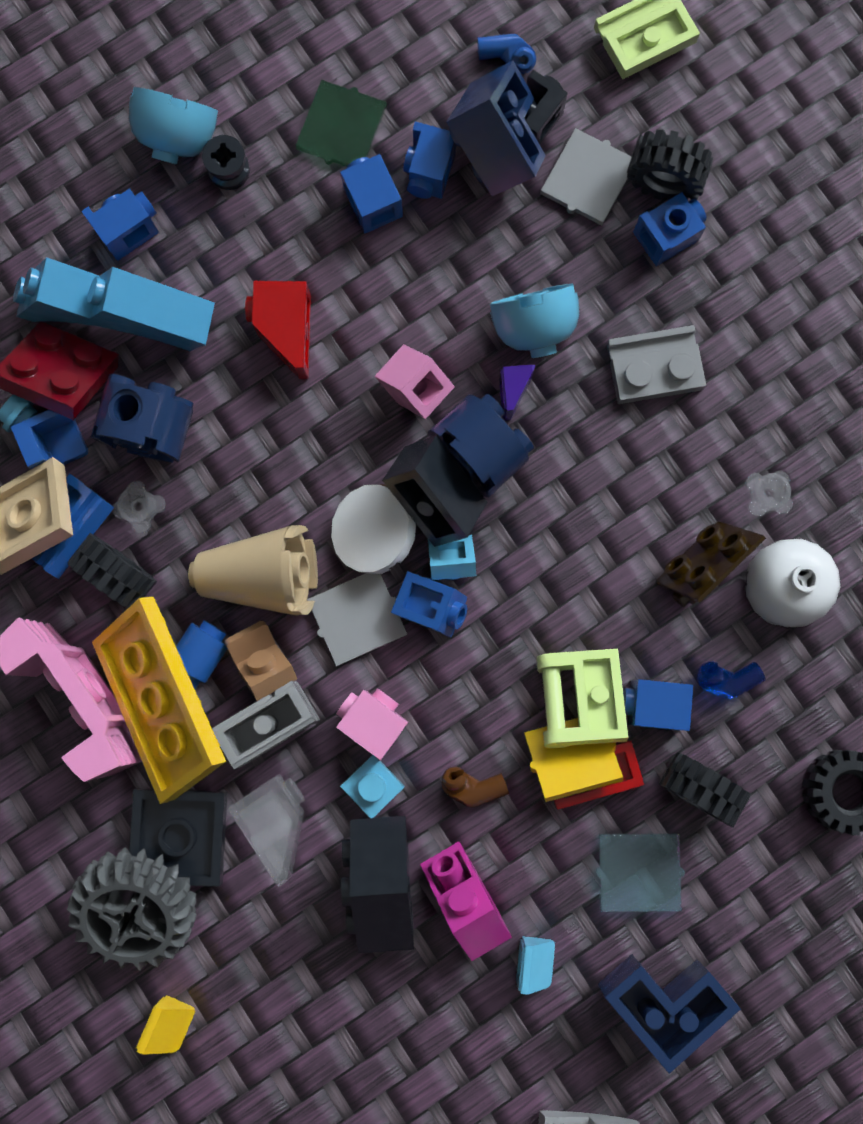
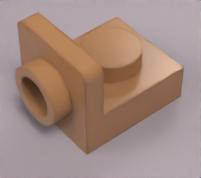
(259, 660)

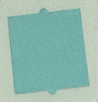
(639, 872)

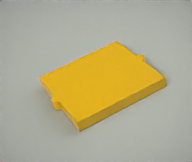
(573, 767)

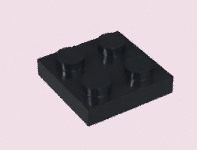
(184, 831)

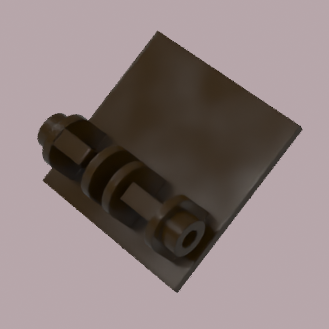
(708, 562)

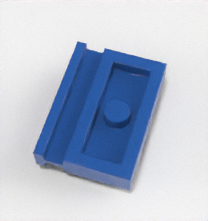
(87, 514)

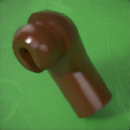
(471, 791)

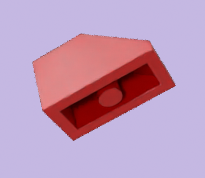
(282, 320)

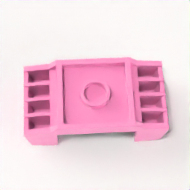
(38, 648)

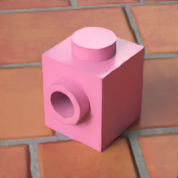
(414, 381)
(371, 721)

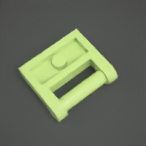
(597, 698)

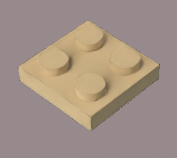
(33, 514)

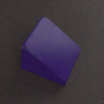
(513, 384)

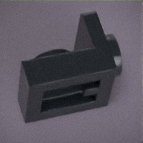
(547, 105)

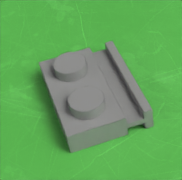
(656, 364)

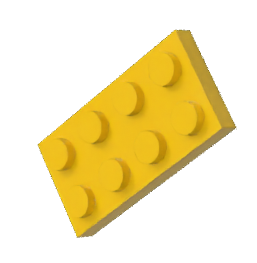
(158, 700)

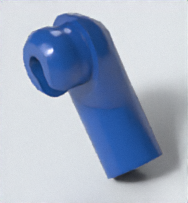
(507, 48)

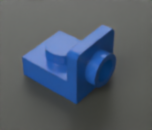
(430, 604)

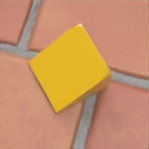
(166, 1027)

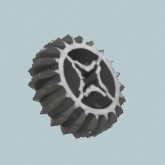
(112, 889)

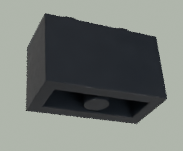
(435, 491)

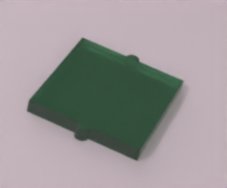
(340, 124)

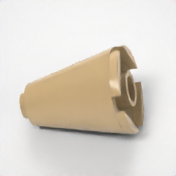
(260, 571)

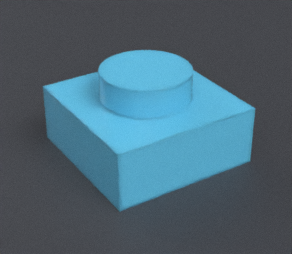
(452, 559)
(372, 786)

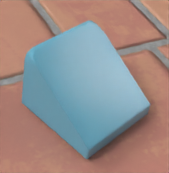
(534, 964)

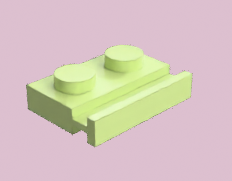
(645, 33)

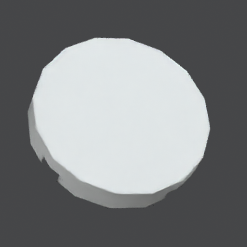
(372, 530)

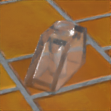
(272, 824)

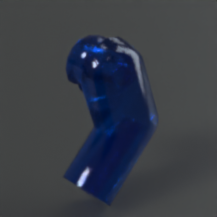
(727, 683)

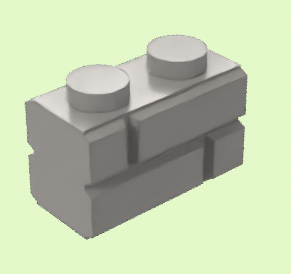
(265, 724)

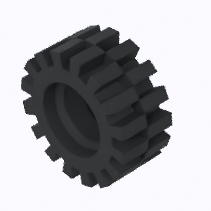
(669, 165)
(111, 571)
(820, 787)
(705, 789)

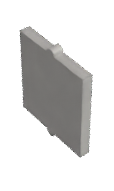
(587, 177)
(357, 617)

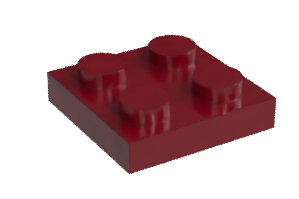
(56, 370)

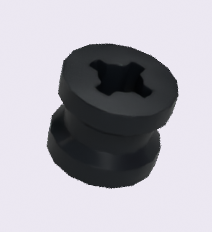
(233, 170)

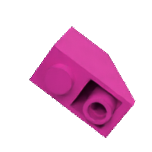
(465, 901)

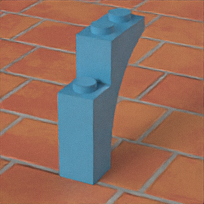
(113, 302)

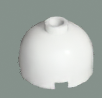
(775, 586)

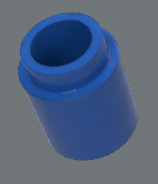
(201, 650)

